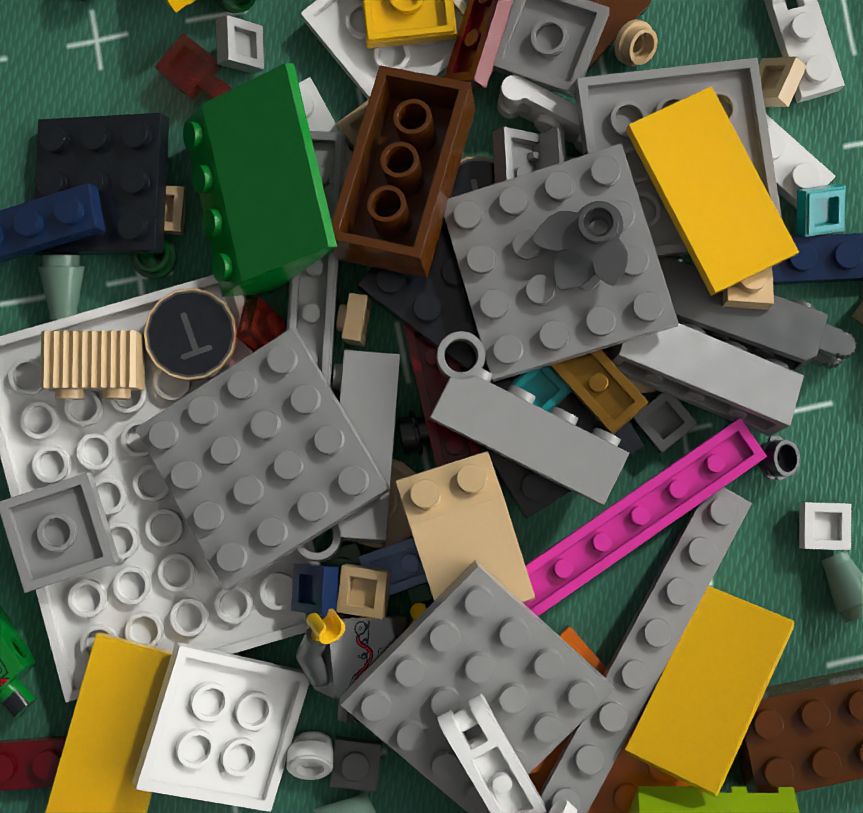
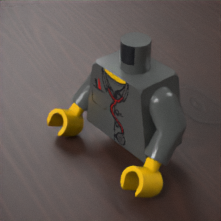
(344, 646)

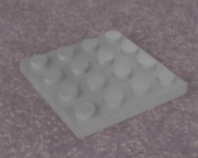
(615, 100)
(512, 281)
(262, 459)
(470, 645)

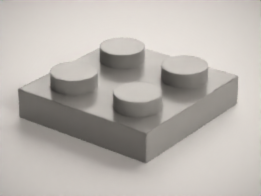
(551, 41)
(58, 532)

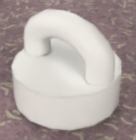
(310, 755)

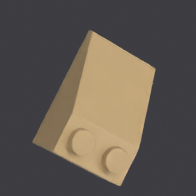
(463, 518)

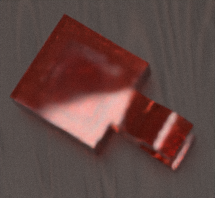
(191, 69)

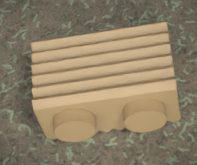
(92, 362)

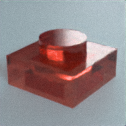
(259, 324)

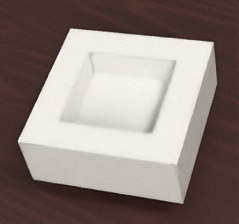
(825, 526)

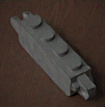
(785, 332)

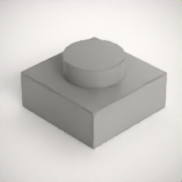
(239, 44)

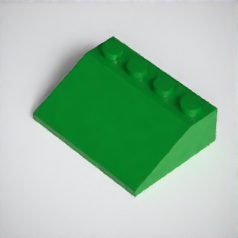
(259, 184)

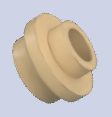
(635, 43)

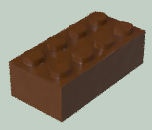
(403, 171)
(805, 734)

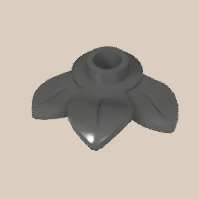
(579, 250)

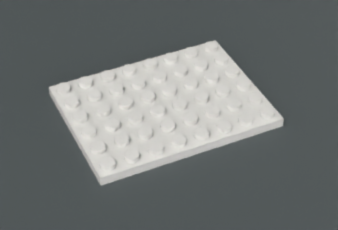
(163, 581)

